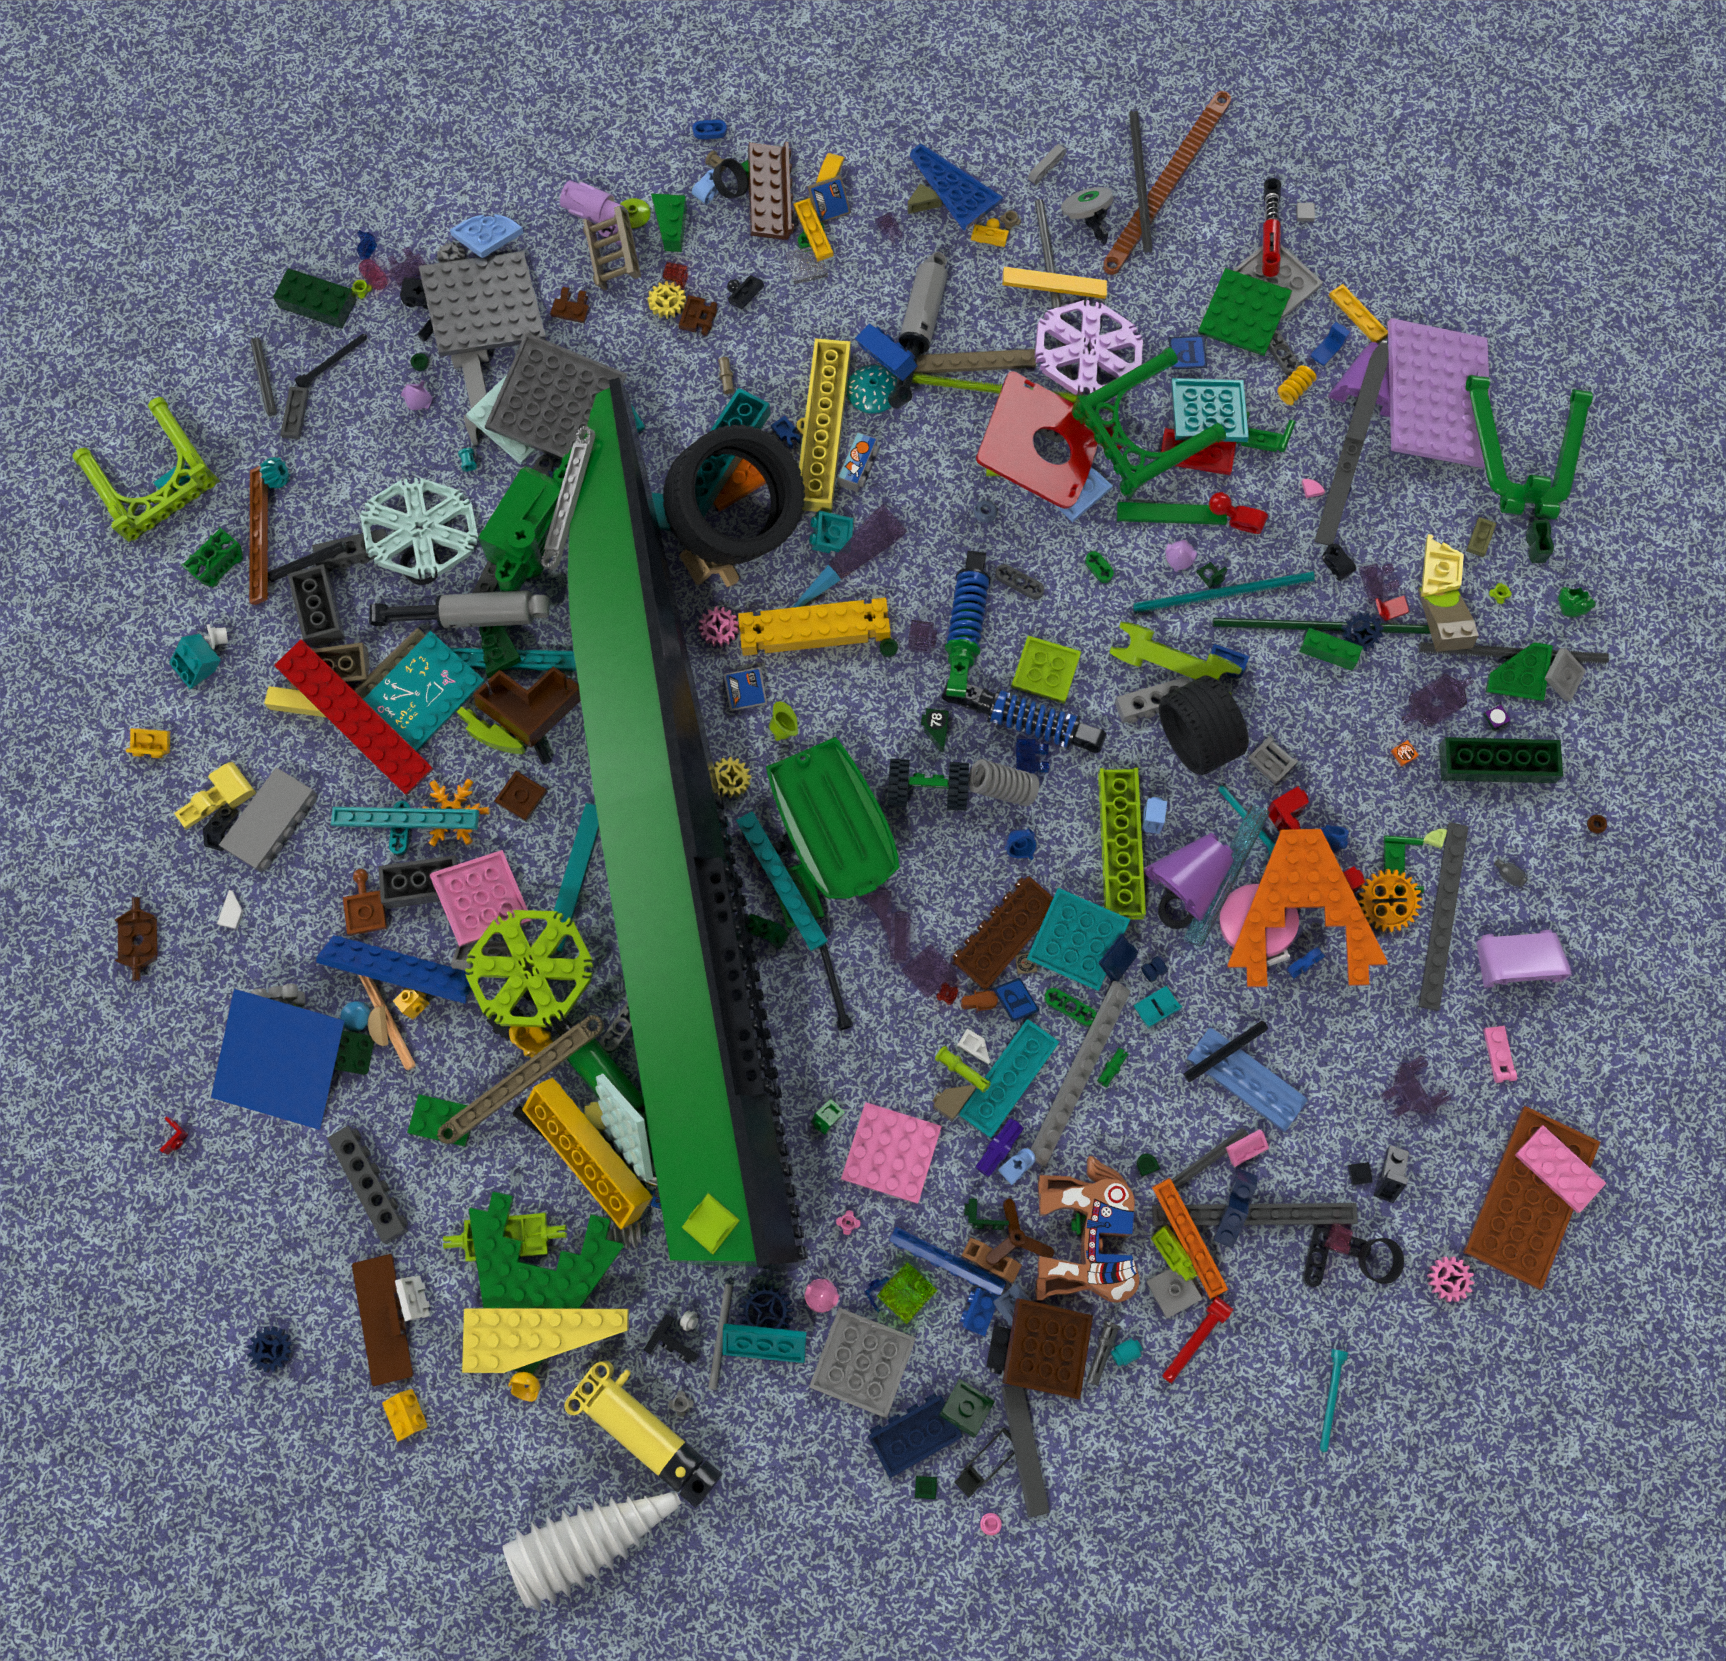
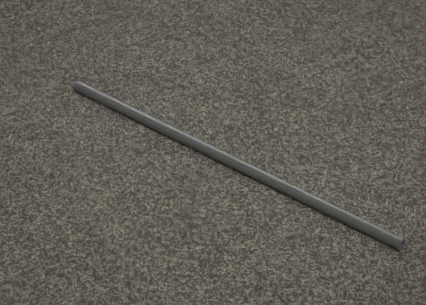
(1049, 263)

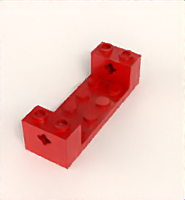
(1293, 804)

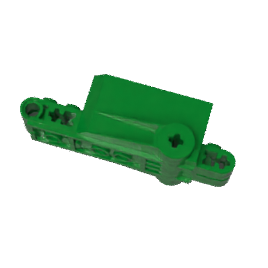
(520, 526)

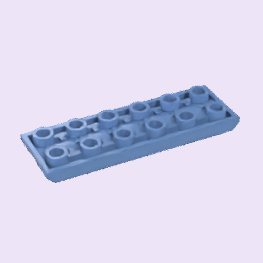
(1250, 1081)

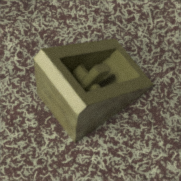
(923, 199)

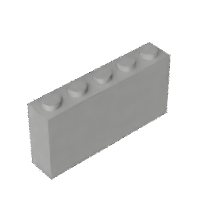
(269, 820)

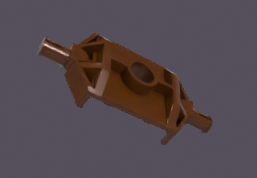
(134, 924)

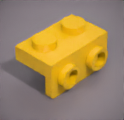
(149, 742)
(404, 1414)

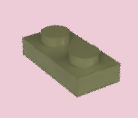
(1481, 537)

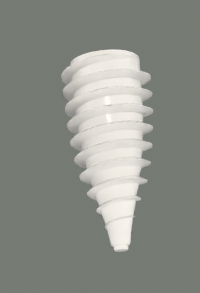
(580, 1545)

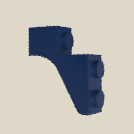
(1236, 1208)

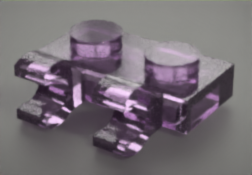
(406, 269)
(1373, 582)

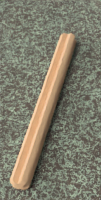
(392, 1029)

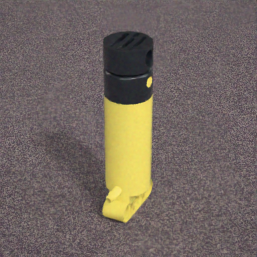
(643, 1434)

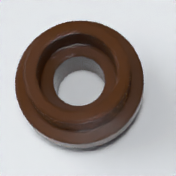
(1602, 822)

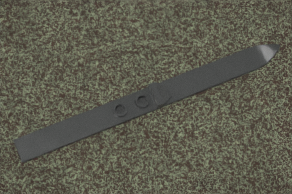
(1353, 445)

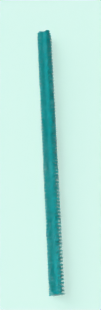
(1220, 592)

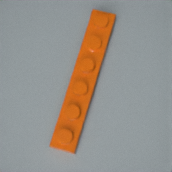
(1189, 1238)

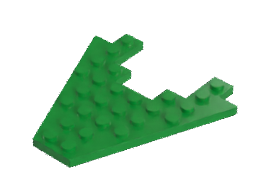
(523, 1285)

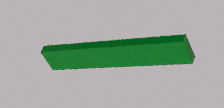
(1168, 513)

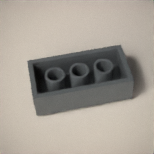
(316, 606)
(411, 882)

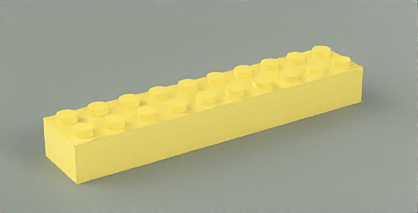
(824, 422)

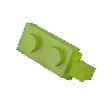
(1174, 1253)

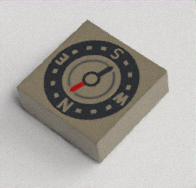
(1023, 965)

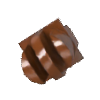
(980, 1001)

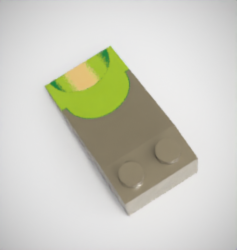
(1449, 621)

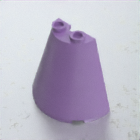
(1353, 378)
(1194, 872)

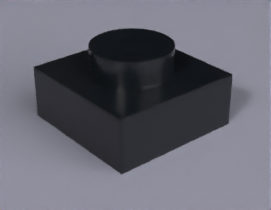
(1360, 1173)

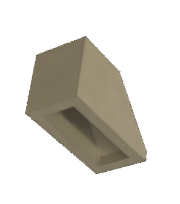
(952, 1100)

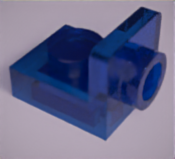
(366, 246)

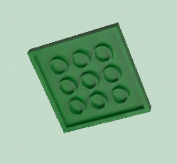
(1245, 312)

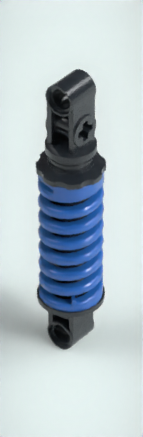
(1002, 709)

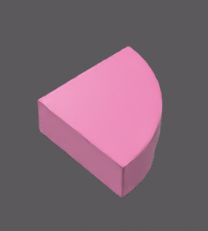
(1312, 488)

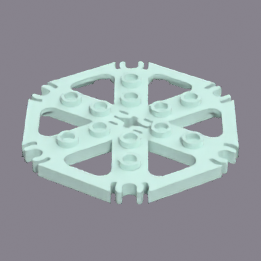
(416, 515)

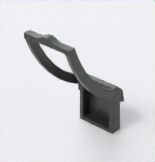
(969, 1478)

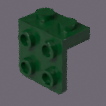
(354, 1053)

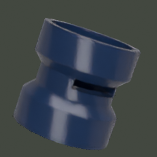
(1154, 969)

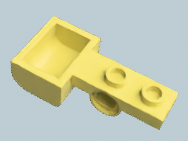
(229, 788)

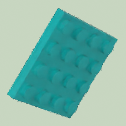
(1207, 402)
(1076, 938)

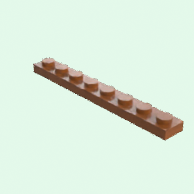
(258, 538)

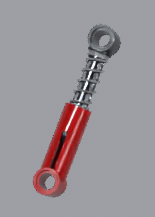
(1271, 228)

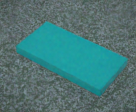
(764, 1343)

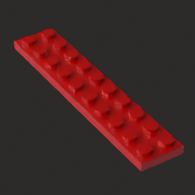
(353, 717)

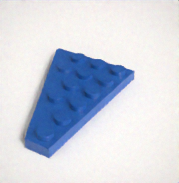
(961, 193)

